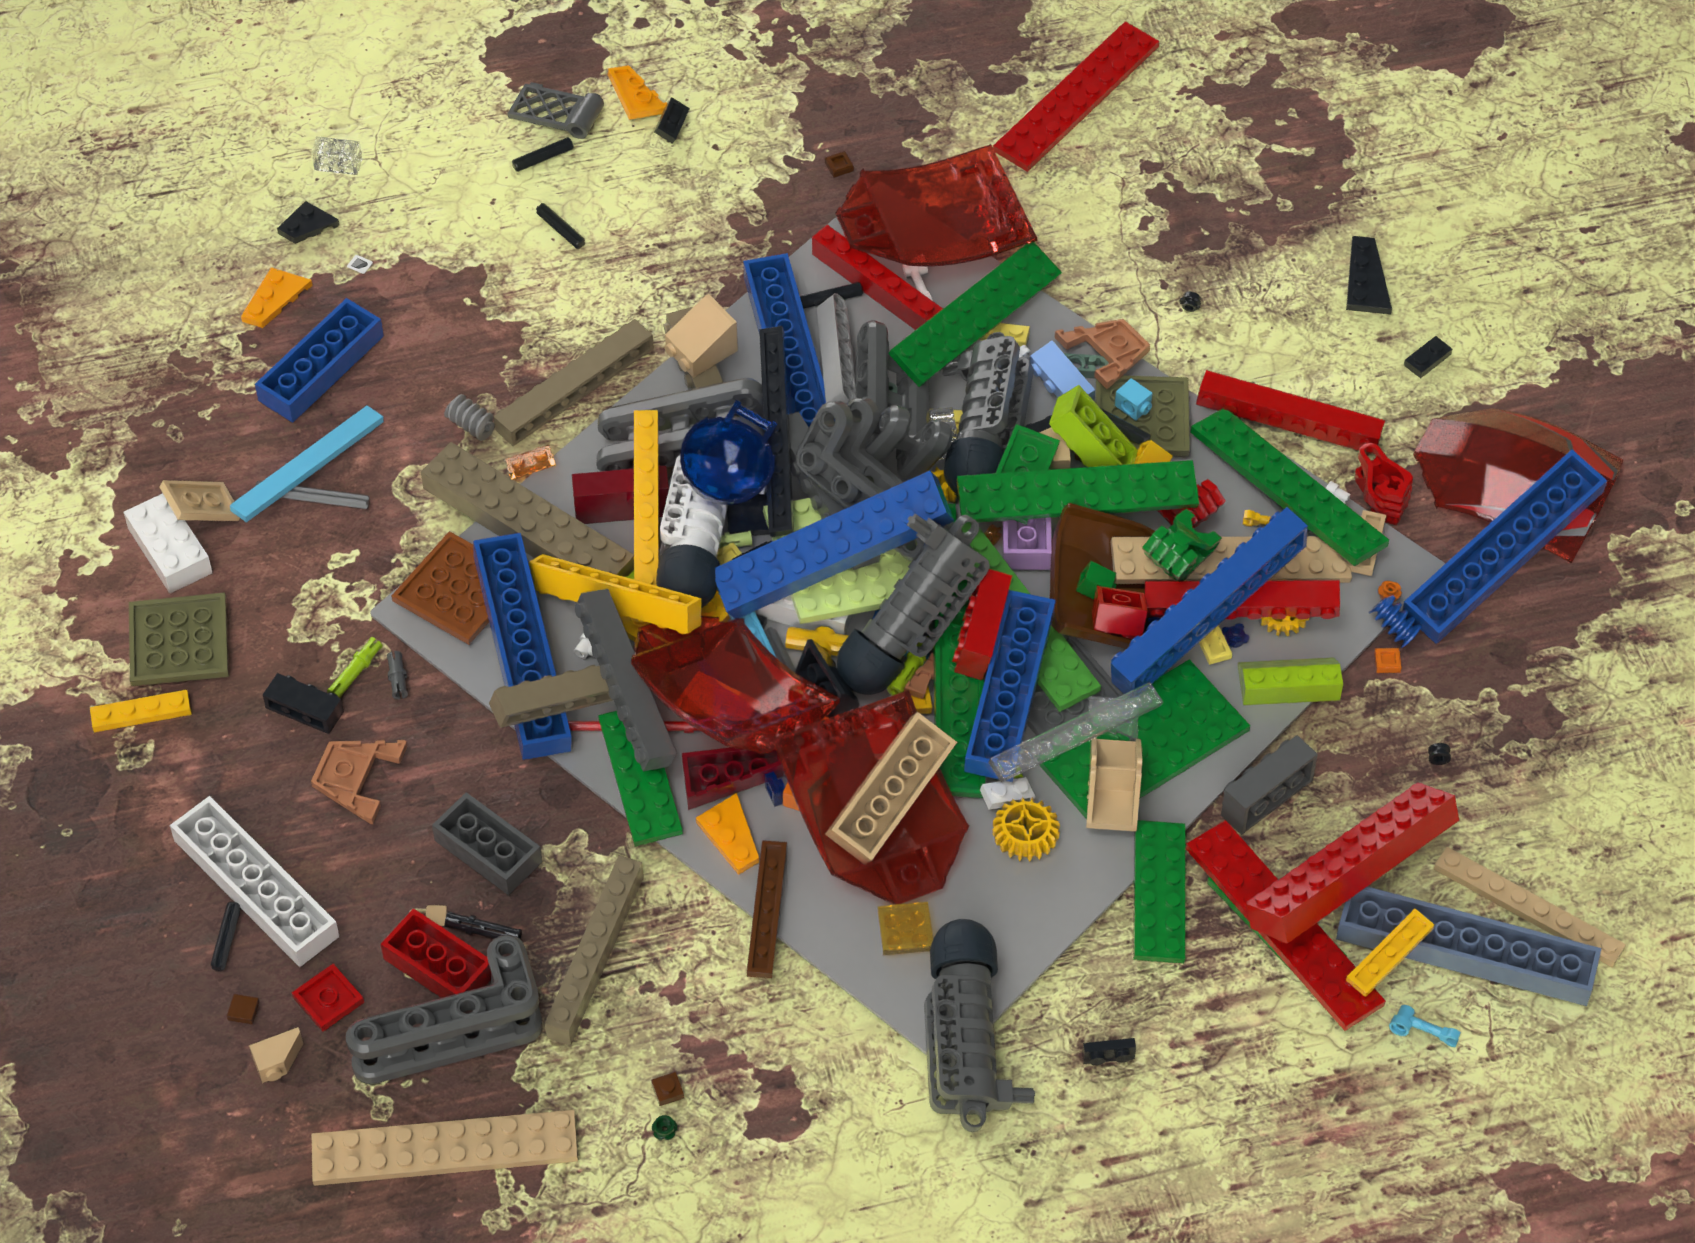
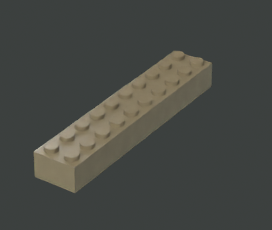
(511, 509)

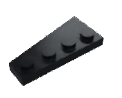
(1366, 279)

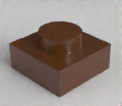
(667, 1089)

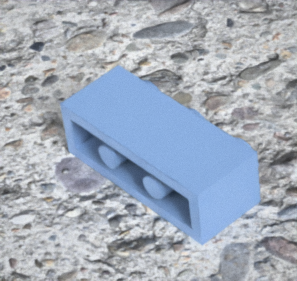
(1058, 371)

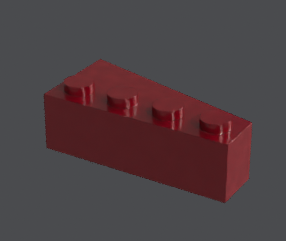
(724, 772)

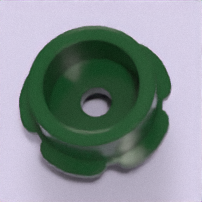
(664, 1121)

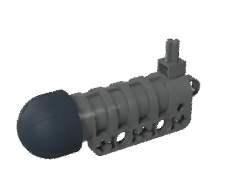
(988, 405)
(873, 657)
(963, 1034)

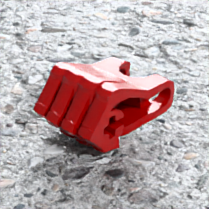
(1391, 481)
(1209, 501)

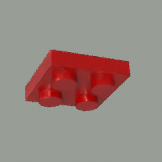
(327, 997)

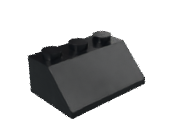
(821, 670)

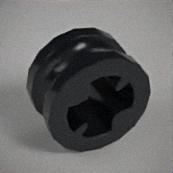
(1439, 753)

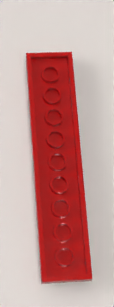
(1075, 96)
(1311, 954)

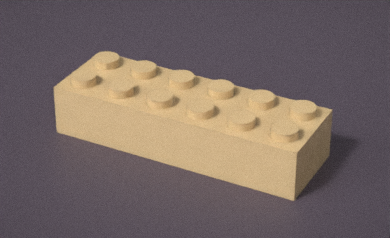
(891, 788)

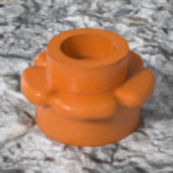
(1394, 586)

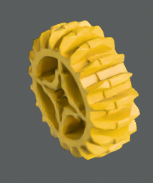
(1013, 836)

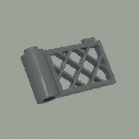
(579, 116)

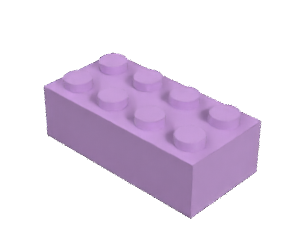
(1027, 545)

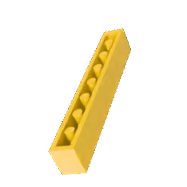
(646, 495)
(631, 597)

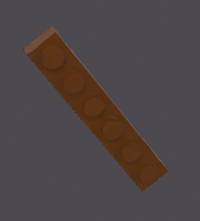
(767, 909)

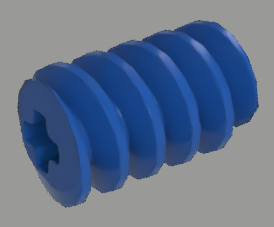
(1396, 620)

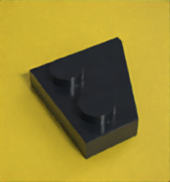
(306, 222)

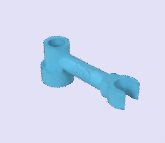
(1406, 1020)

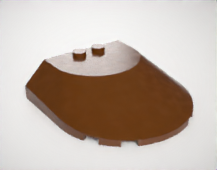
(1078, 539)

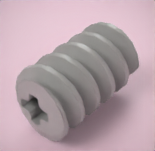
(470, 417)

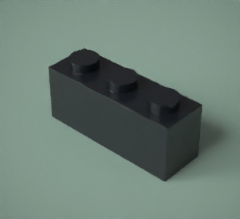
(303, 703)

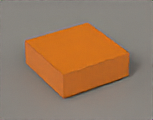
(1387, 660)

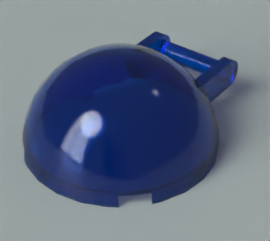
(728, 458)

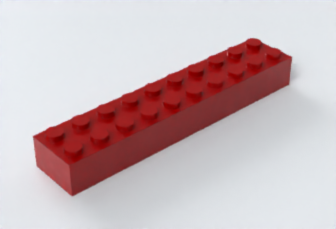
(1352, 862)

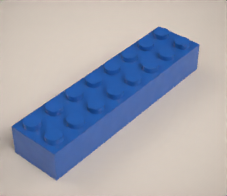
(1010, 680)

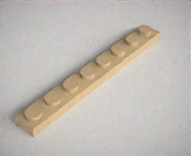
(1526, 904)

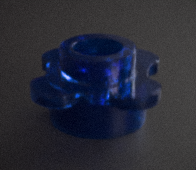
(1232, 640)

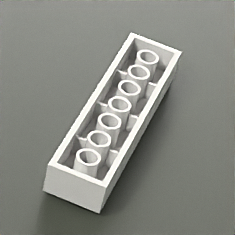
(255, 881)

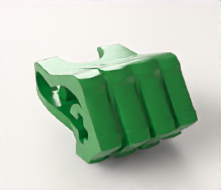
(1180, 547)

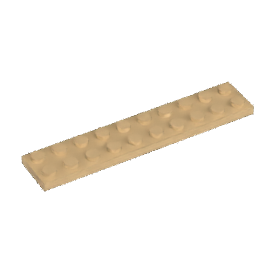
(1314, 562)
(444, 1147)

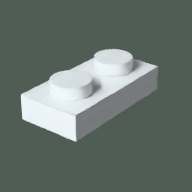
(998, 793)

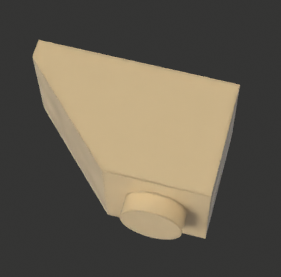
(276, 1054)

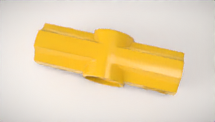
(824, 636)

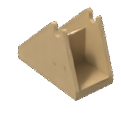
(1114, 784)

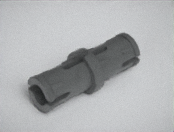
(397, 675)

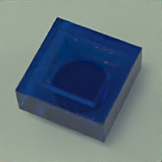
(774, 788)

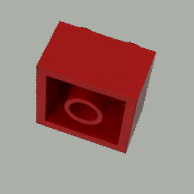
(1119, 612)

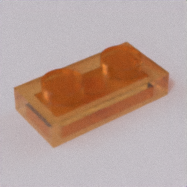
(530, 462)

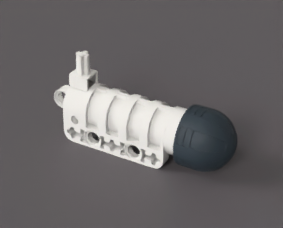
(690, 540)

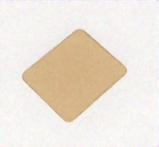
(436, 913)

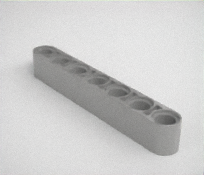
(836, 350)

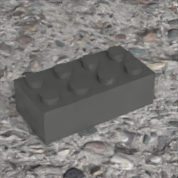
(1268, 784)
(487, 843)

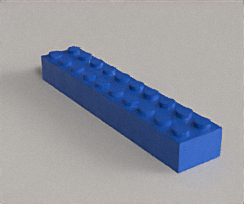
(778, 303)
(830, 545)
(1504, 546)
(1209, 602)
(519, 635)

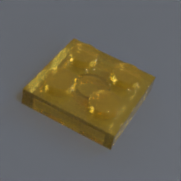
(905, 928)

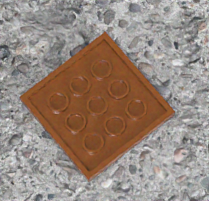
(447, 590)

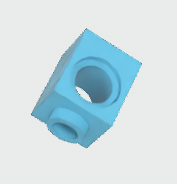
(1133, 399)

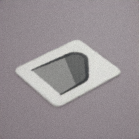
(359, 264)

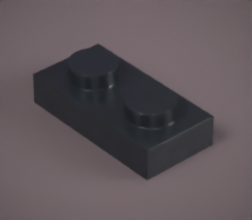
(671, 120)
(1428, 357)
(1109, 1051)

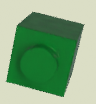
(1094, 576)

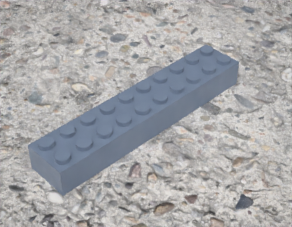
(1476, 945)

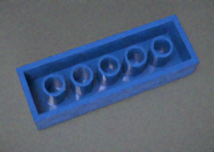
(319, 360)

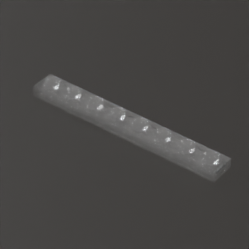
(1075, 732)

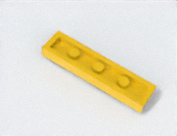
(140, 711)
(1390, 952)

